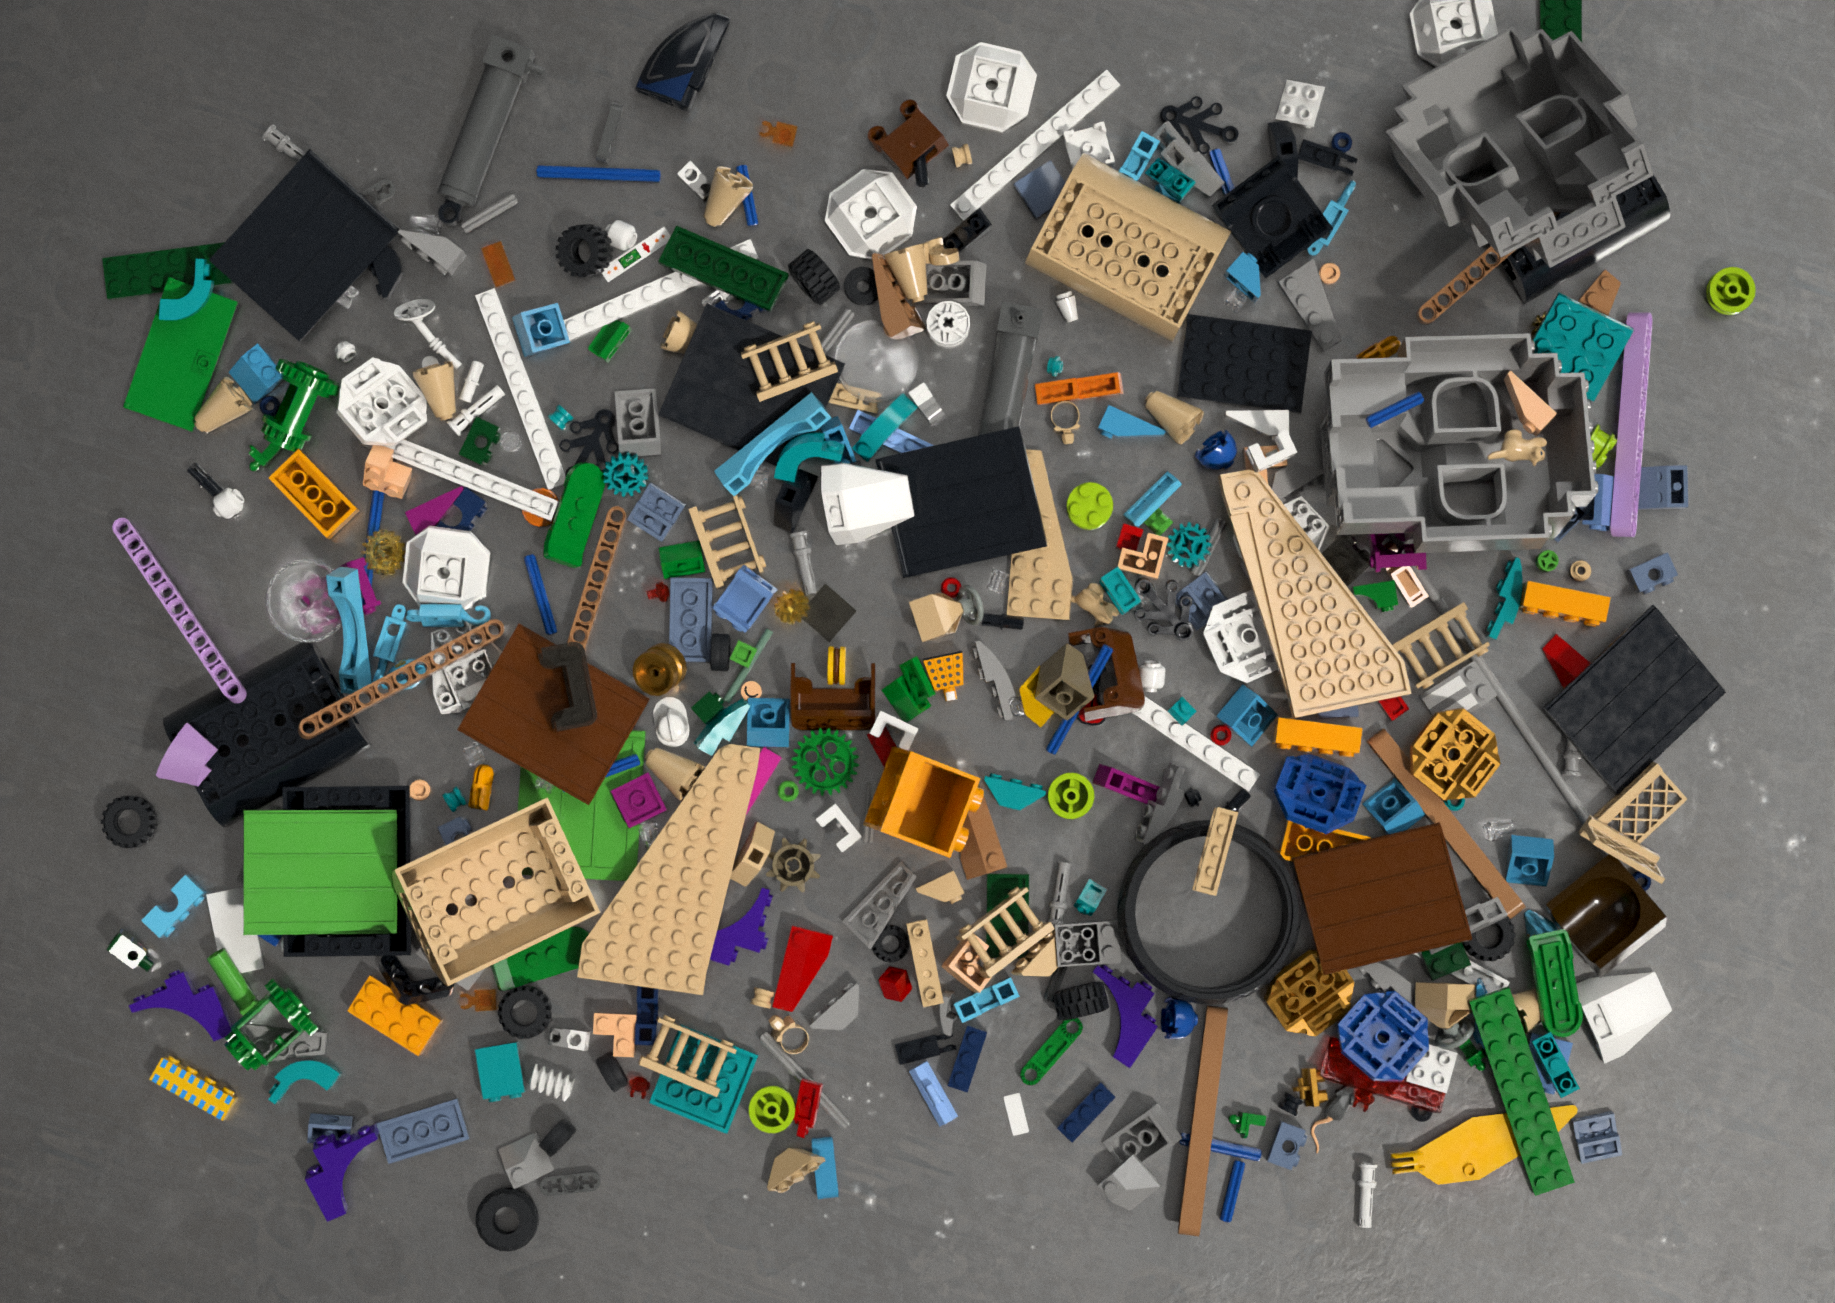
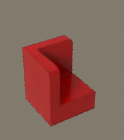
(1129, 537)
(895, 984)

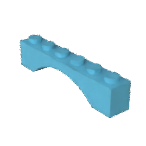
(802, 418)
(345, 592)

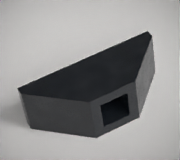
(1284, 144)
(968, 231)
(388, 272)
(792, 500)

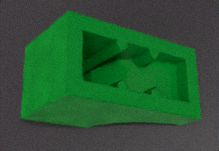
(1381, 594)

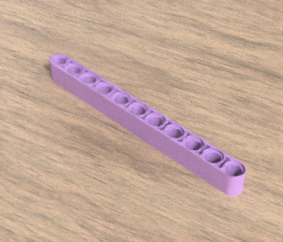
(1631, 426)
(183, 618)

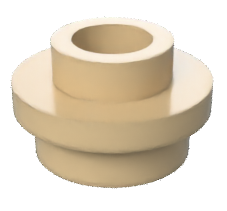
(1575, 575)

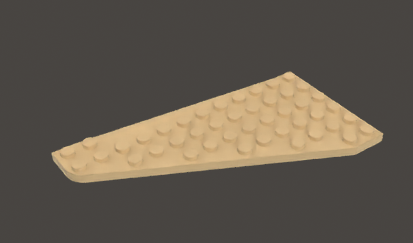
(1316, 627)
(671, 905)

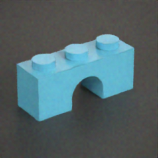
(1139, 156)
(188, 894)
(987, 999)

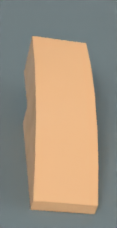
(1406, 581)

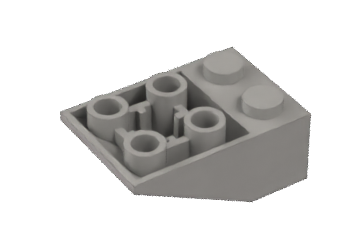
(439, 249)
(1088, 943)

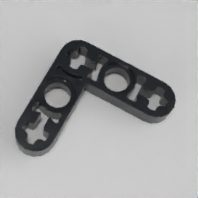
(412, 991)

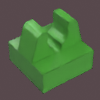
(1158, 522)
(743, 654)

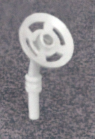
(415, 314)

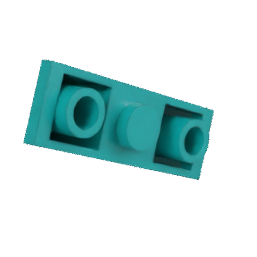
(1173, 181)
(1013, 793)
(1554, 1065)

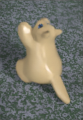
(1517, 448)
(1092, 601)

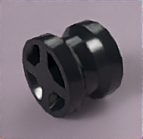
(1291, 1104)

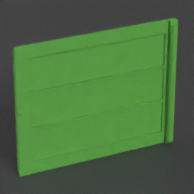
(594, 831)
(319, 872)

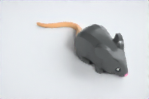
(1335, 1108)

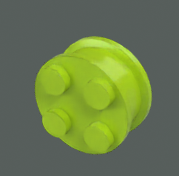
(1730, 291)
(1602, 444)
(1089, 506)
(1070, 795)
(772, 1109)

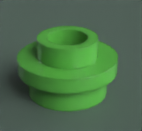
(793, 786)

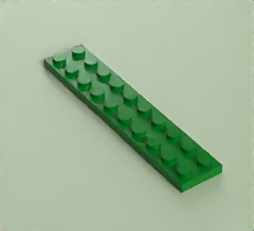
(1521, 1091)

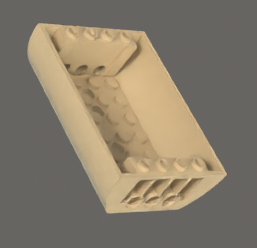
(1139, 225)
(502, 917)

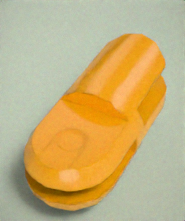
(1383, 349)
(481, 787)

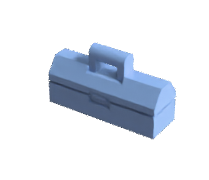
(933, 1093)

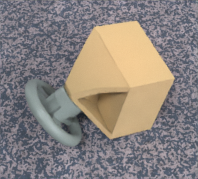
(940, 614)
(1446, 1007)

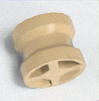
(961, 155)
(762, 997)

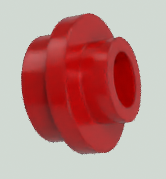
(946, 582)
(1227, 732)

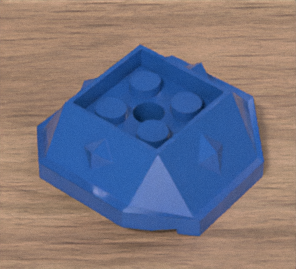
(1318, 793)
(1395, 1020)

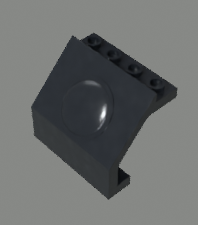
(1272, 216)

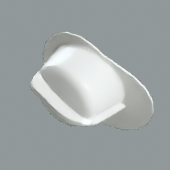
(671, 722)

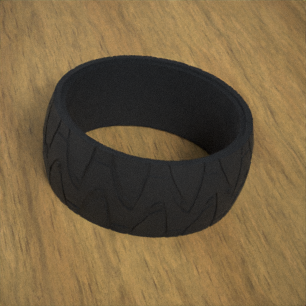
(1259, 977)

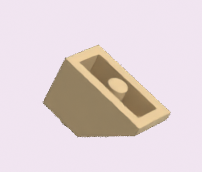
(943, 888)

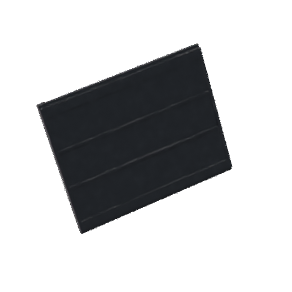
(304, 245)
(718, 387)
(968, 502)
(1634, 699)

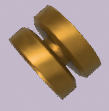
(659, 669)

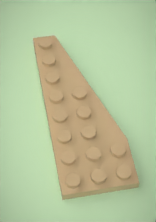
(1042, 576)

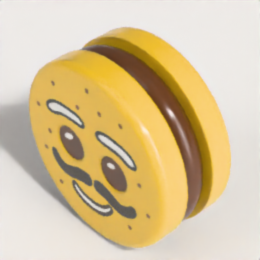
(836, 665)

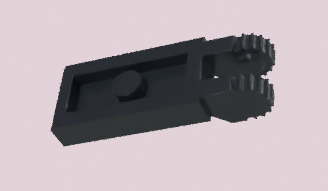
(1325, 157)
(922, 1048)

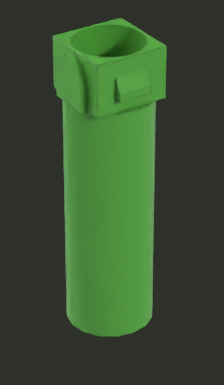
(232, 980)

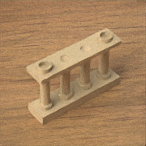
(805, 375)
(707, 536)
(1440, 624)
(1215, 851)
(1023, 941)
(924, 963)
(690, 1076)

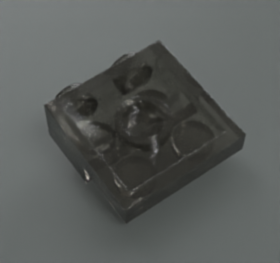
(1347, 558)

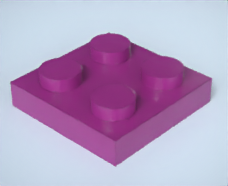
(638, 800)

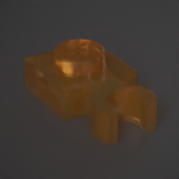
(782, 134)
(483, 1000)

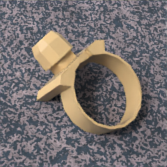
(938, 255)
(1068, 436)
(780, 1026)

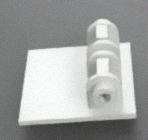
(1300, 103)
(1434, 1069)

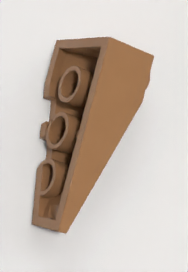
(896, 313)
(982, 850)

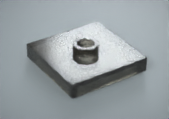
(828, 613)

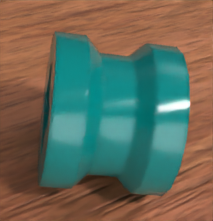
(560, 417)
(454, 799)

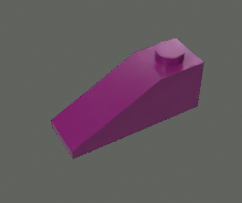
(432, 511)
(1125, 784)

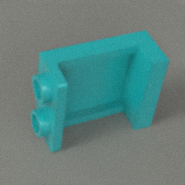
(1120, 591)
(500, 1071)

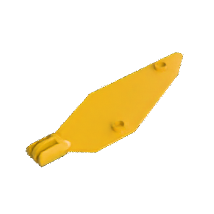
(1470, 1149)

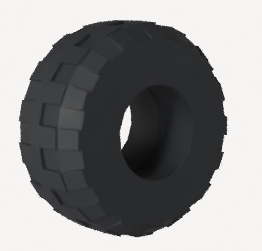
(487, 1226)

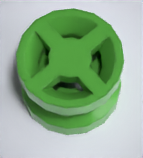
(1550, 562)

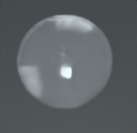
(875, 364)

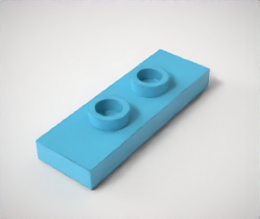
(1152, 499)

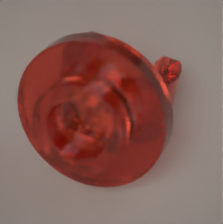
(660, 592)
(640, 1085)
(1363, 1097)

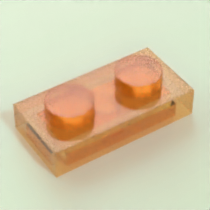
(498, 264)

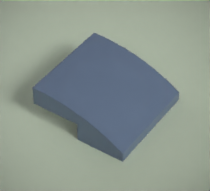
(1040, 188)
(656, 512)
(1204, 596)
(1596, 1137)

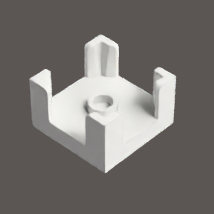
(1088, 141)
(1285, 447)
(896, 726)
(843, 824)

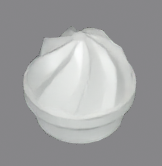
(345, 351)

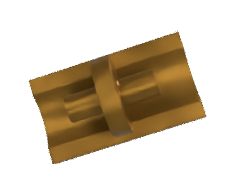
(1308, 1087)

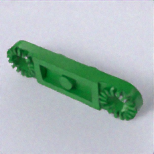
(1051, 1051)

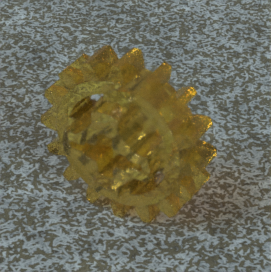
(391, 547)

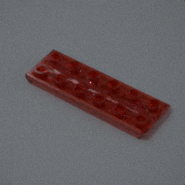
(1343, 1071)

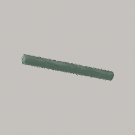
(744, 670)

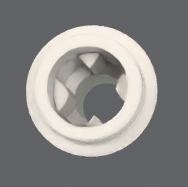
(1067, 305)

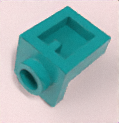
(1090, 898)

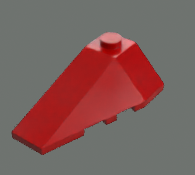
(1564, 660)
(801, 963)

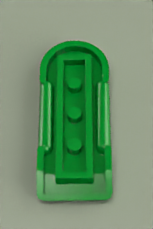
(574, 515)
(545, 959)
(1555, 982)

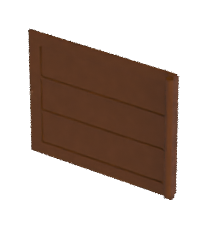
(516, 713)
(1382, 898)

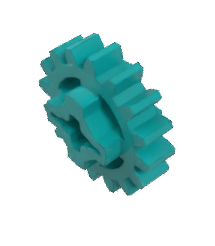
(634, 475)
(1181, 547)

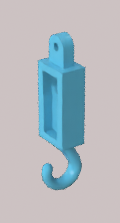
(1335, 215)
(446, 615)
(388, 645)

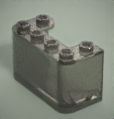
(578, 685)

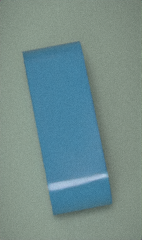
(826, 1173)

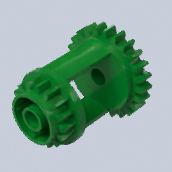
(304, 387)
(290, 1007)

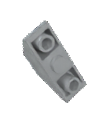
(1293, 478)
(840, 1011)

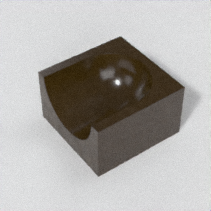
(1606, 914)

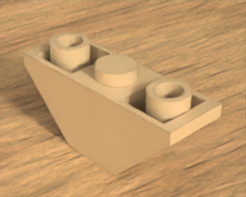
(752, 854)
(1040, 959)
(791, 1168)

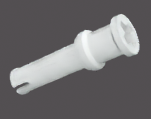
(466, 415)
(1366, 1184)

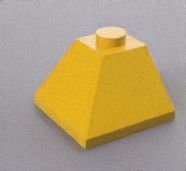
(1033, 708)

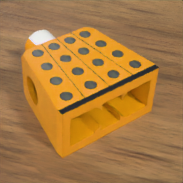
(945, 673)

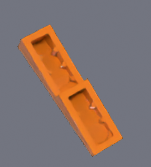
(1079, 388)

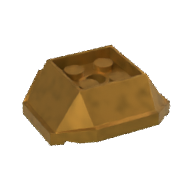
(1474, 757)
(1312, 1008)

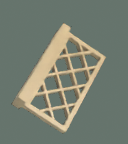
(1631, 792)
(1622, 848)

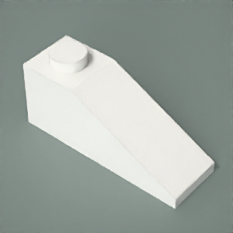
(1264, 422)

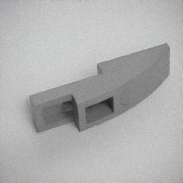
(1184, 159)
(992, 670)
(1159, 813)
(1481, 916)
(1384, 977)

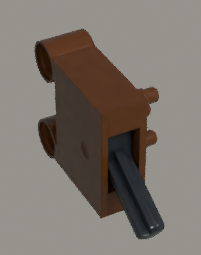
(911, 143)

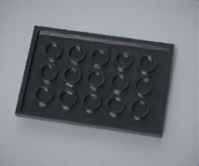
(1244, 363)

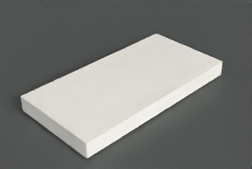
(227, 924)

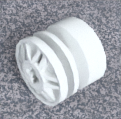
(946, 336)

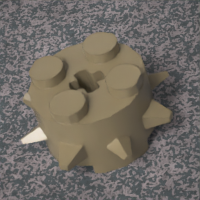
(804, 860)

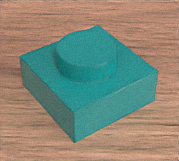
(1181, 711)

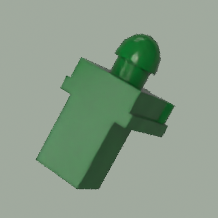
(263, 458)
(1473, 1055)
(1243, 1121)

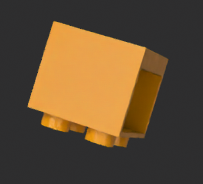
(924, 802)

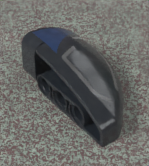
(683, 62)

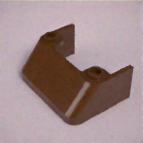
(1129, 693)
(832, 707)

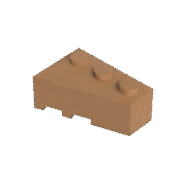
(1601, 293)

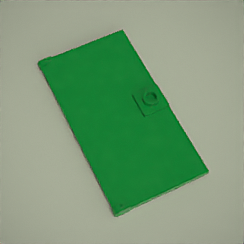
(180, 360)

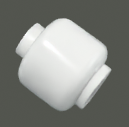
(621, 235)
(228, 503)
(1152, 675)

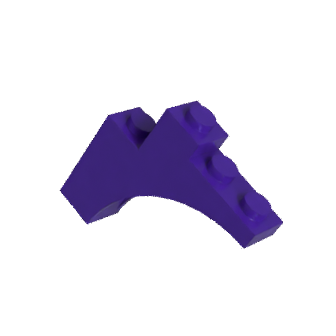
(743, 933)
(180, 995)
(1131, 1002)
(334, 1157)

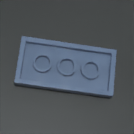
(691, 617)
(423, 1131)

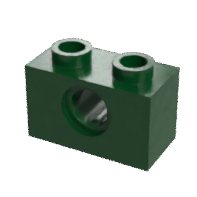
(480, 429)
(708, 707)

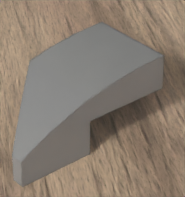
(947, 1018)

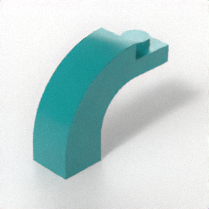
(194, 301)
(884, 426)
(805, 447)
(314, 1070)

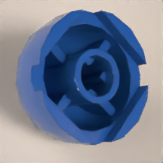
(1218, 451)
(1178, 1018)

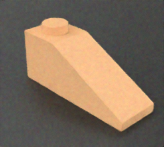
(1530, 408)

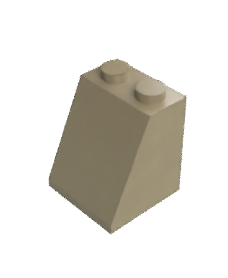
(1064, 682)

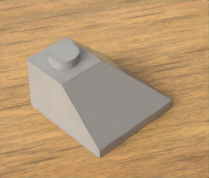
(525, 1160)
(1129, 1183)

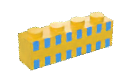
(194, 1088)

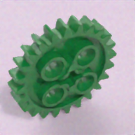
(807, 769)

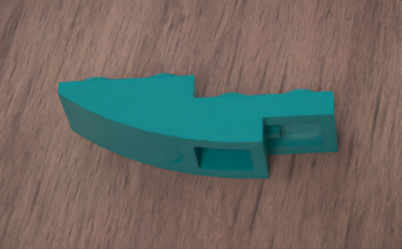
(1510, 591)

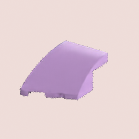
(187, 758)

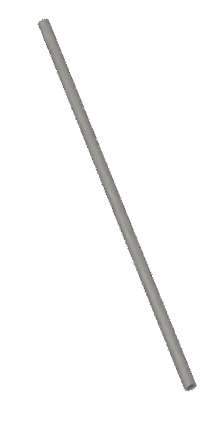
(1502, 695)

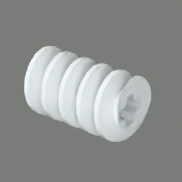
(551, 1082)

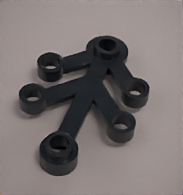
(1195, 123)
(592, 441)
(1166, 612)

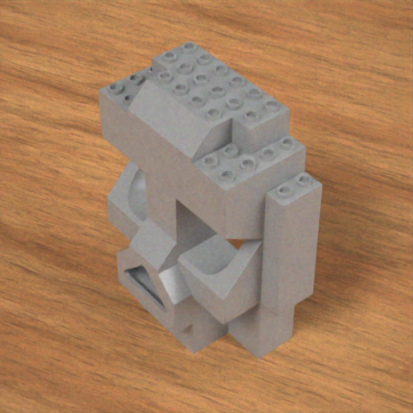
(1494, 112)
(1530, 499)

